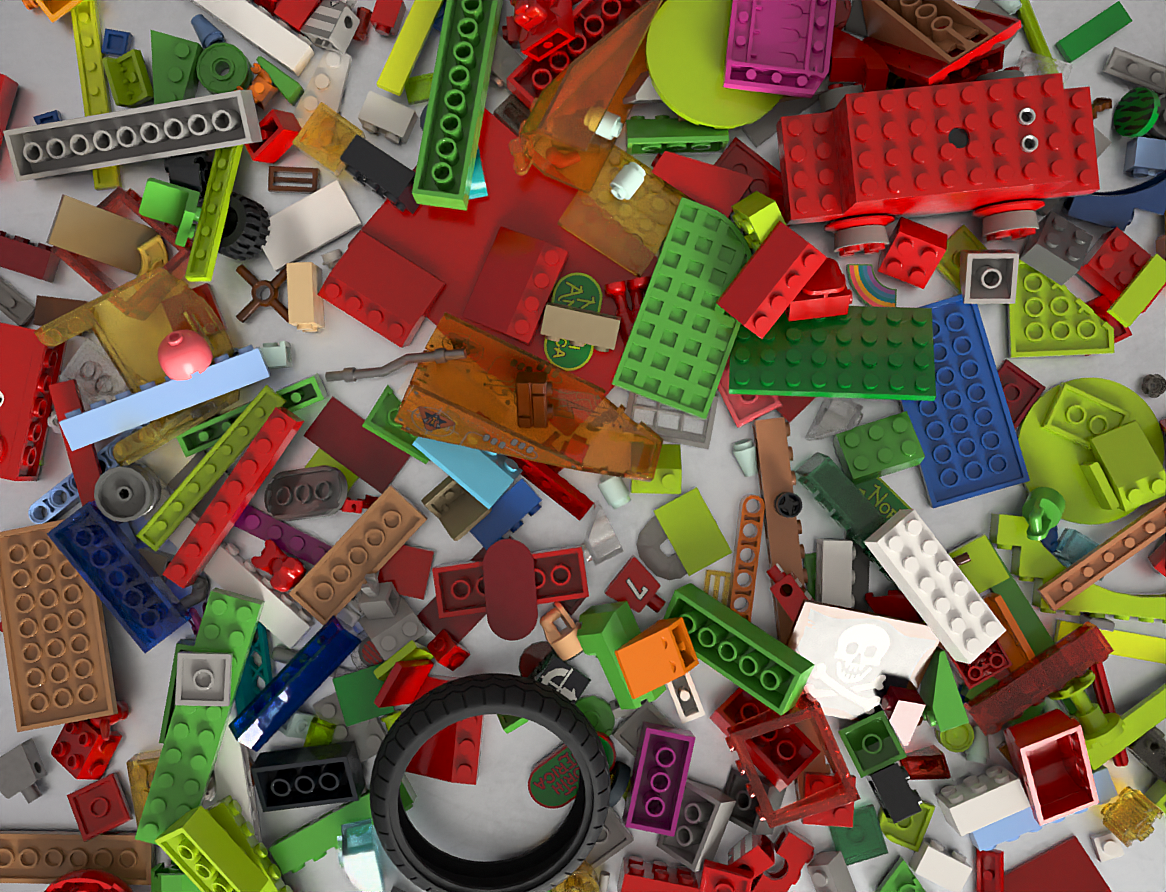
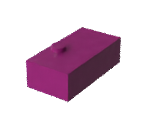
(658, 779)

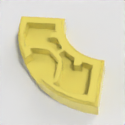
(152, 254)

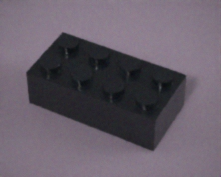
(308, 776)

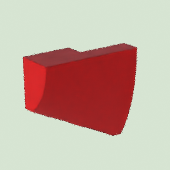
(893, 605)

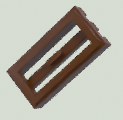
(293, 189)

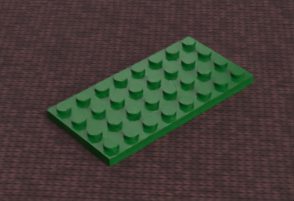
(841, 356)

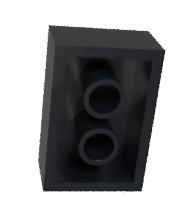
(381, 173)

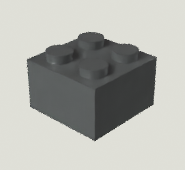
(1057, 248)

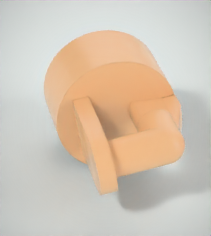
(564, 642)

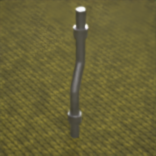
(439, 355)

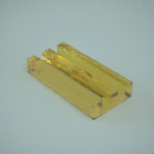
(718, 574)

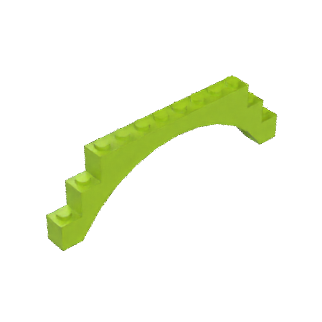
(1037, 565)

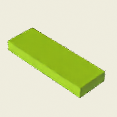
(1139, 291)

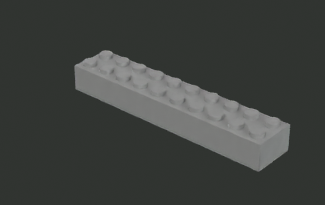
(133, 135)

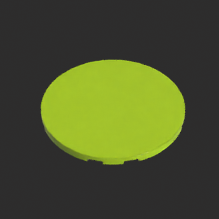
(688, 61)
(1056, 460)

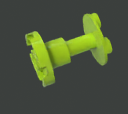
(1094, 723)

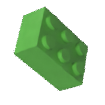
(878, 448)

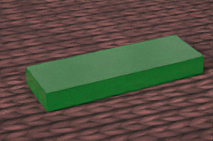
(1093, 32)

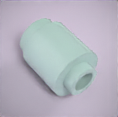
(610, 126)
(627, 181)
(614, 491)

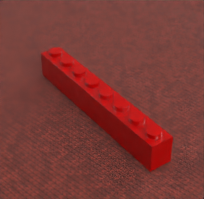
(233, 497)

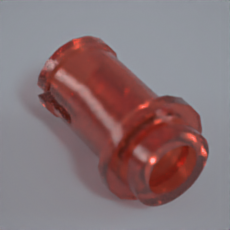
(364, 16)

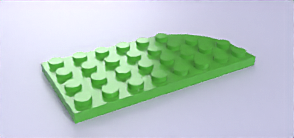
(680, 331)

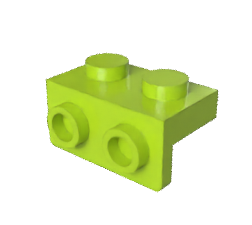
(128, 79)

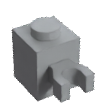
(378, 599)

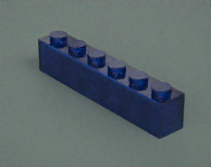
(294, 683)

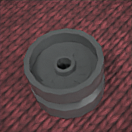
(116, 502)

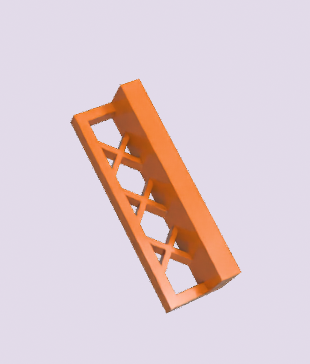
(1012, 639)

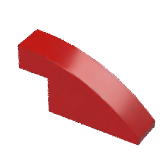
(856, 62)

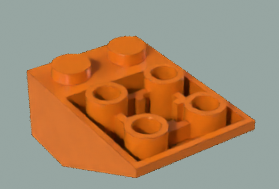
(656, 656)

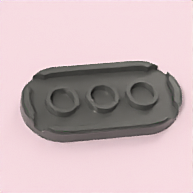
(306, 493)

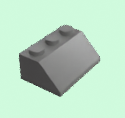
(699, 825)

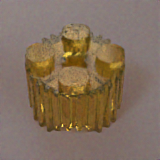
(1131, 816)

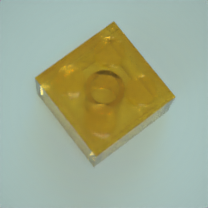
(326, 138)

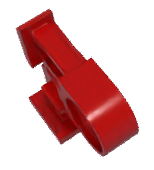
(356, 505)

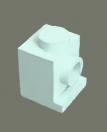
(276, 355)

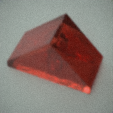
(926, 764)

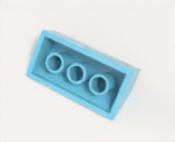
(478, 471)

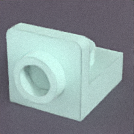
(297, 725)

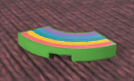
(868, 287)

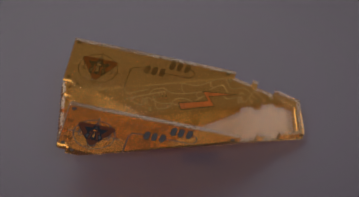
(475, 407)

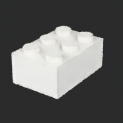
(982, 800)

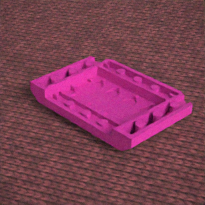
(779, 46)

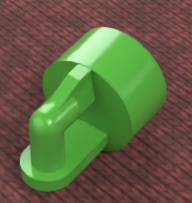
(1042, 511)

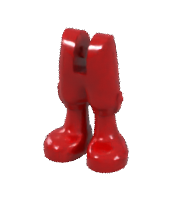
(618, 291)

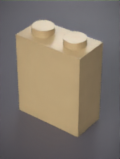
(304, 304)

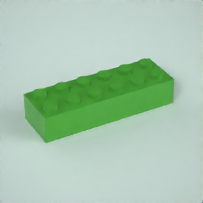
(741, 649)

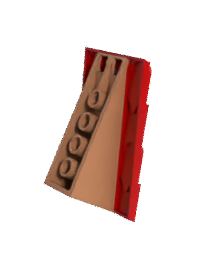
(931, 36)

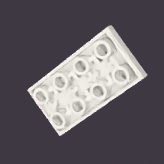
(309, 225)

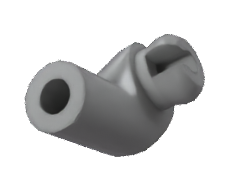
(198, 594)

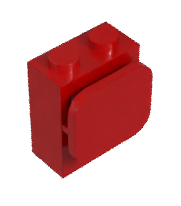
(822, 295)

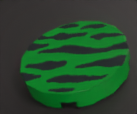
(1136, 112)

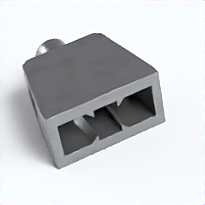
(20, 771)

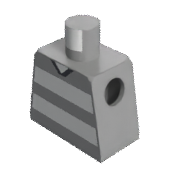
(332, 25)

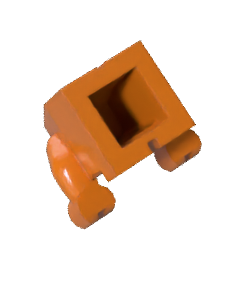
(261, 87)

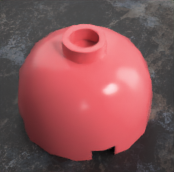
(184, 354)

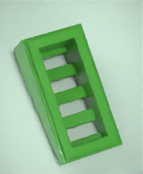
(287, 86)

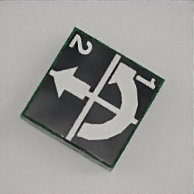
(563, 678)

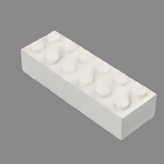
(935, 586)

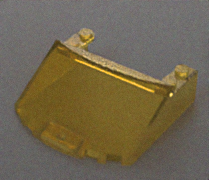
(130, 328)

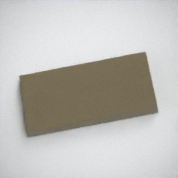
(99, 234)

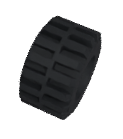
(250, 229)

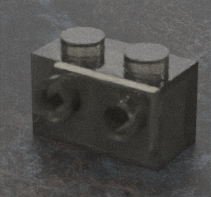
(1151, 752)

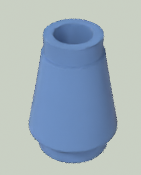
(206, 31)

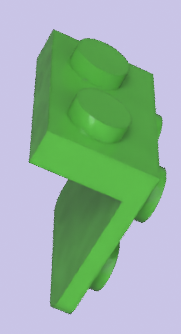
(173, 206)

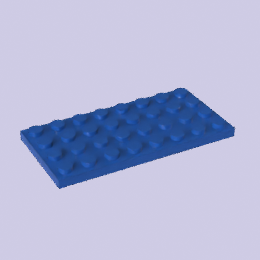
(968, 426)

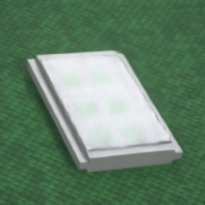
(671, 423)

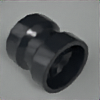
(791, 506)

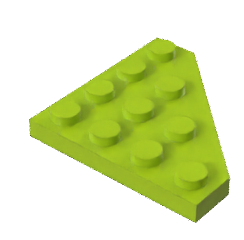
(1053, 320)

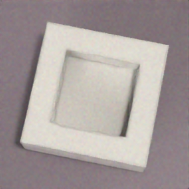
(1106, 846)

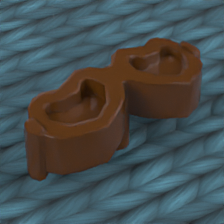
(1100, 104)

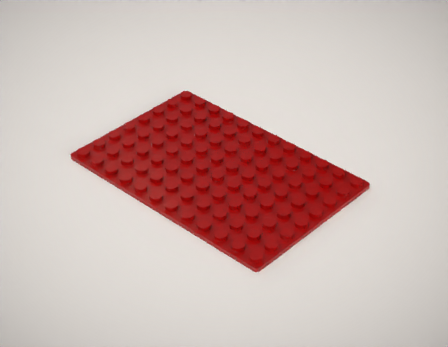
(457, 242)

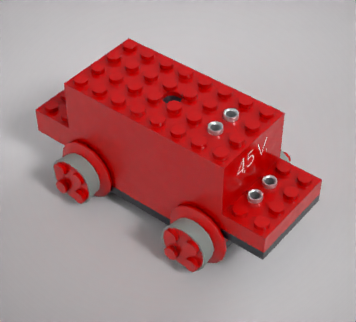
(937, 152)

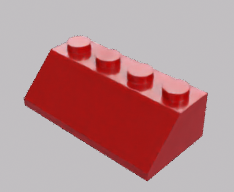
(771, 279)
(776, 754)

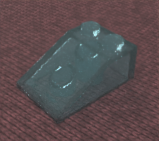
(361, 856)

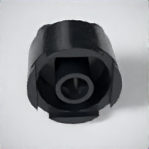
(189, 171)

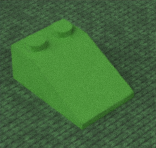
(940, 694)

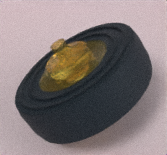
(618, 782)

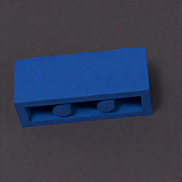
(507, 514)

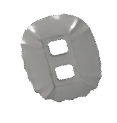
(650, 553)

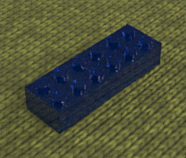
(119, 576)

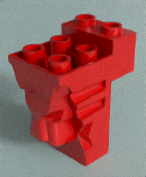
(544, 25)

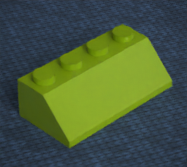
(210, 855)

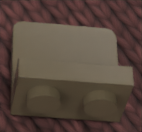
(455, 508)

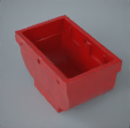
(1052, 765)

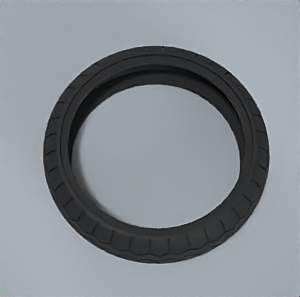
(476, 696)

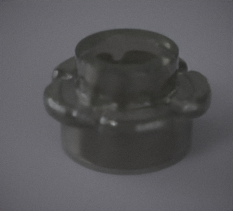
(1160, 385)

